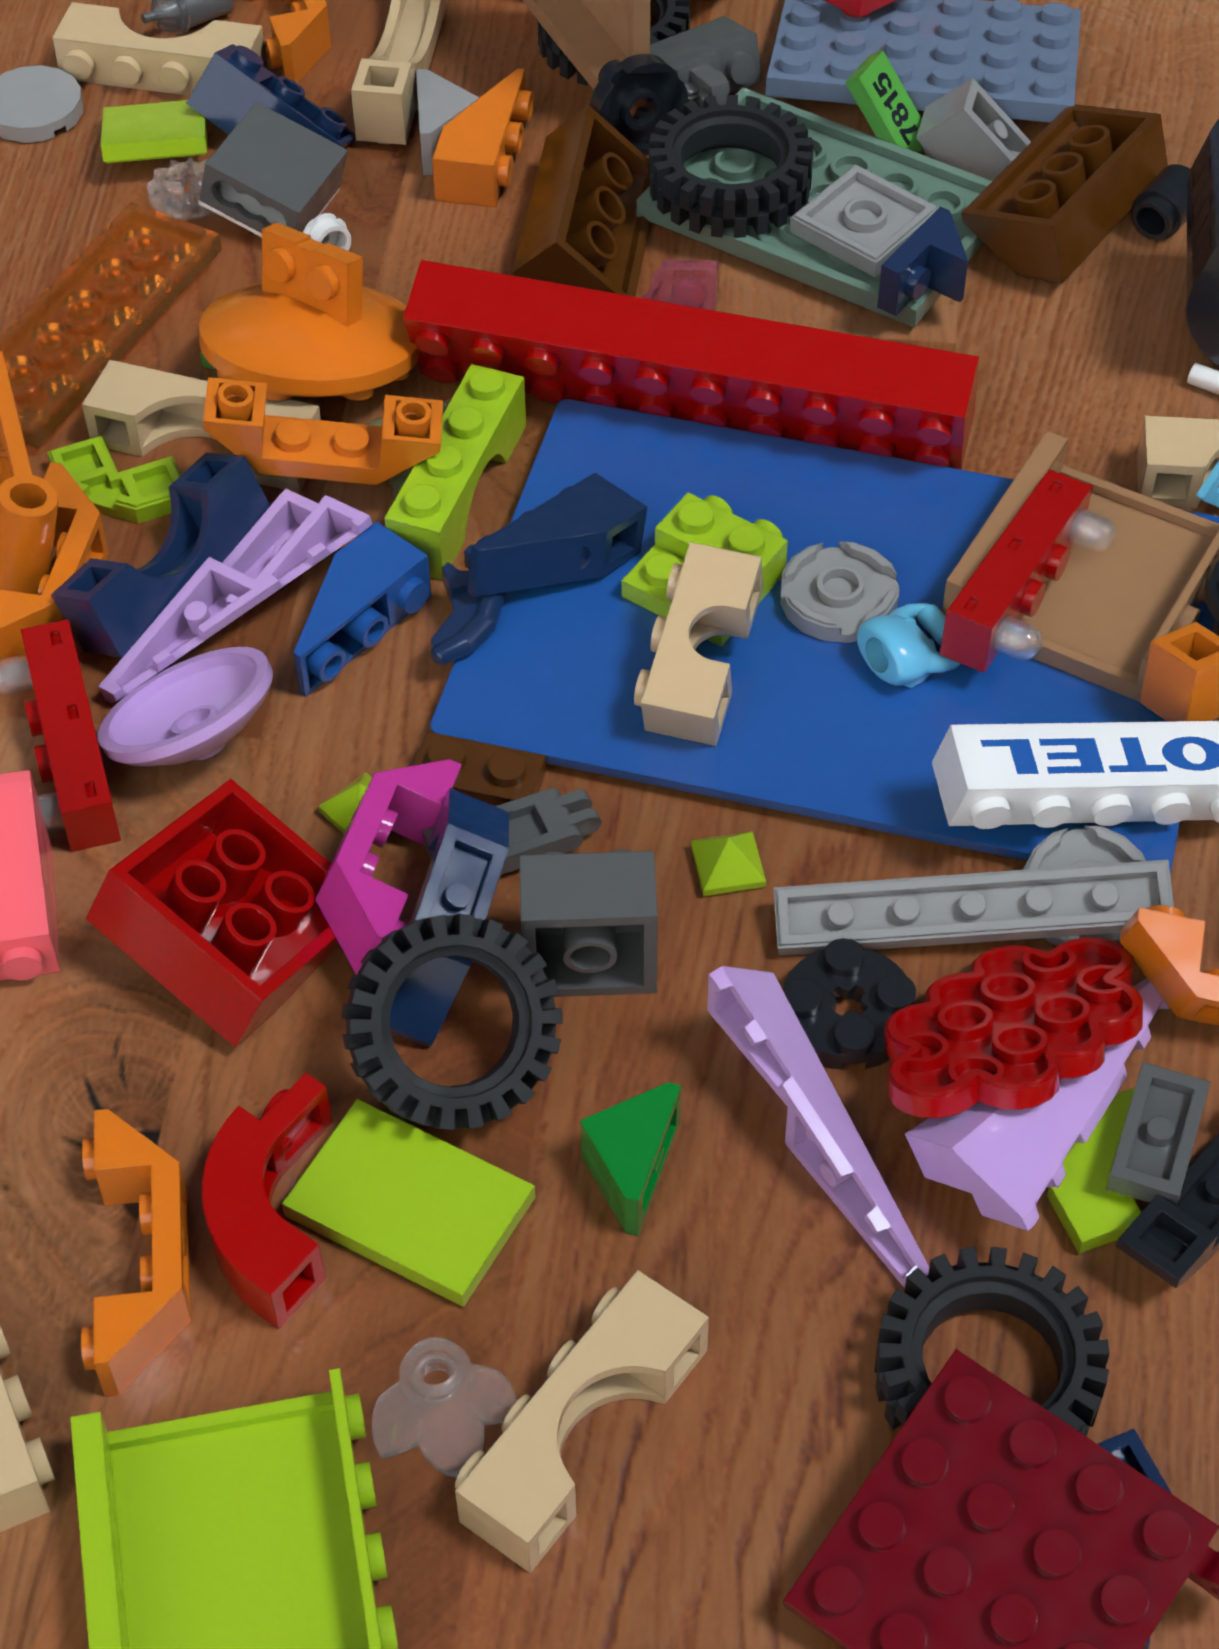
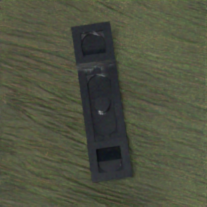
(1180, 1238)

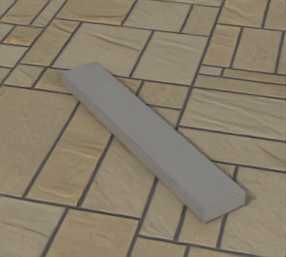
(969, 906)

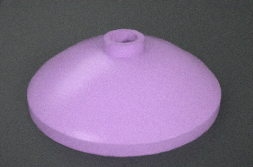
(187, 709)

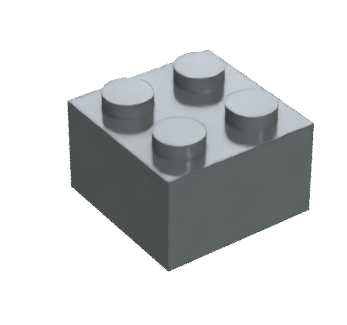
(592, 920)

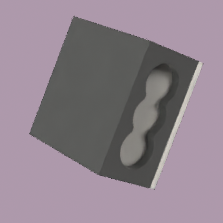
(272, 173)

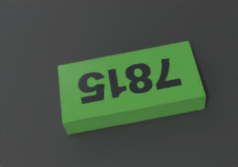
(885, 102)

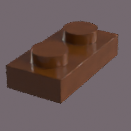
(487, 770)

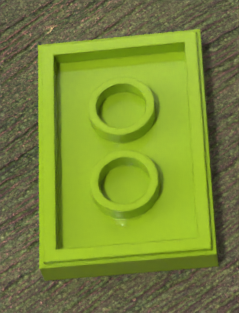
(409, 1202)

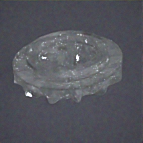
(168, 185)

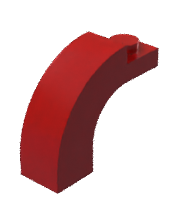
(257, 1250)

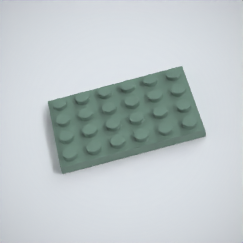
(834, 153)

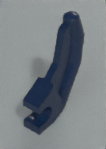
(471, 618)

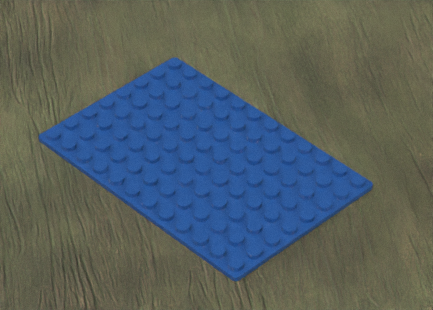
(804, 714)

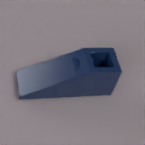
(238, 80)
(564, 540)

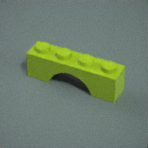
(477, 427)

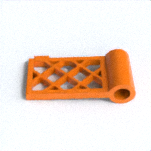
(26, 504)

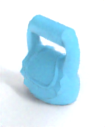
(900, 649)

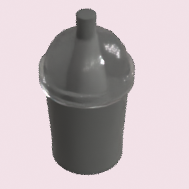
(184, 14)

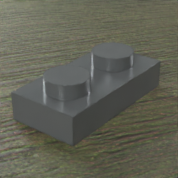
(1158, 1134)

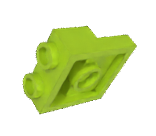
(709, 524)

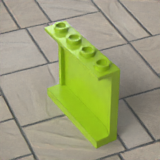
(231, 1529)

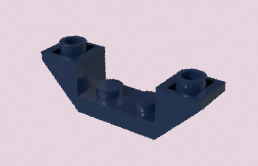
(461, 879)

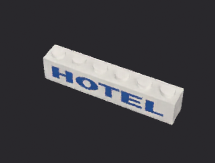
(1079, 773)

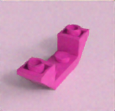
(351, 900)

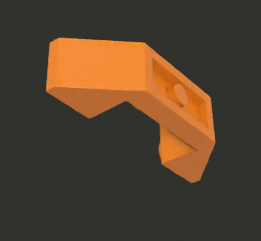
(298, 38)
(319, 447)
(78, 538)
(1170, 956)
(138, 1326)

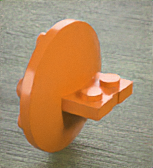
(308, 324)

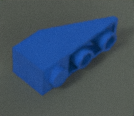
(363, 596)

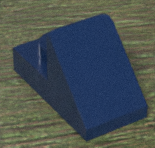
(927, 259)

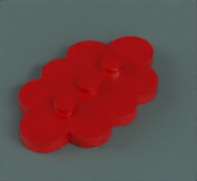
(1012, 1027)

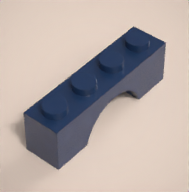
(210, 515)

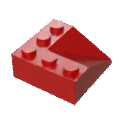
(221, 910)

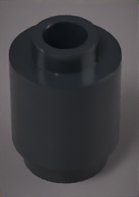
(1163, 204)

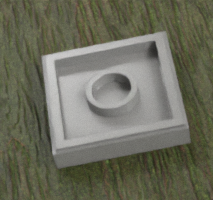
(861, 219)

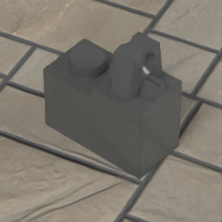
(712, 59)

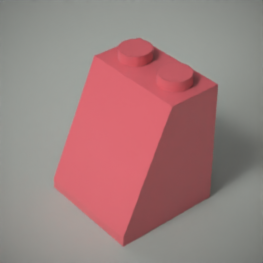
(26, 883)

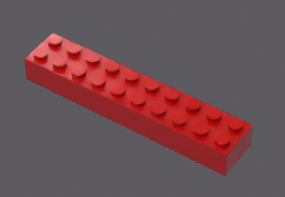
(695, 363)

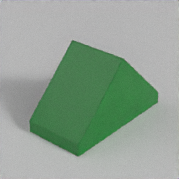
(629, 1149)

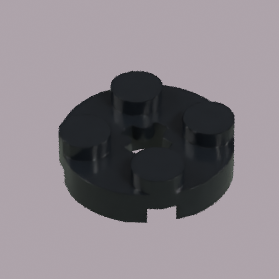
(627, 82)
(852, 973)

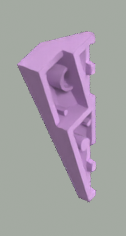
(274, 552)
(818, 1128)
(1016, 1154)

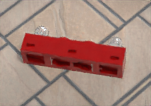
(1016, 570)
(71, 744)

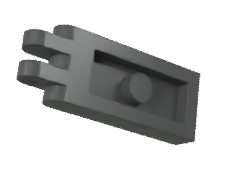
(543, 824)

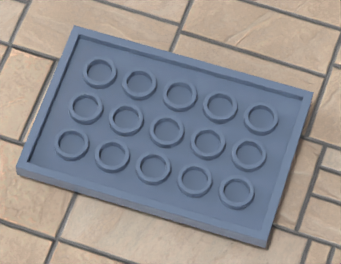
(1012, 49)

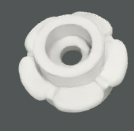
(330, 230)

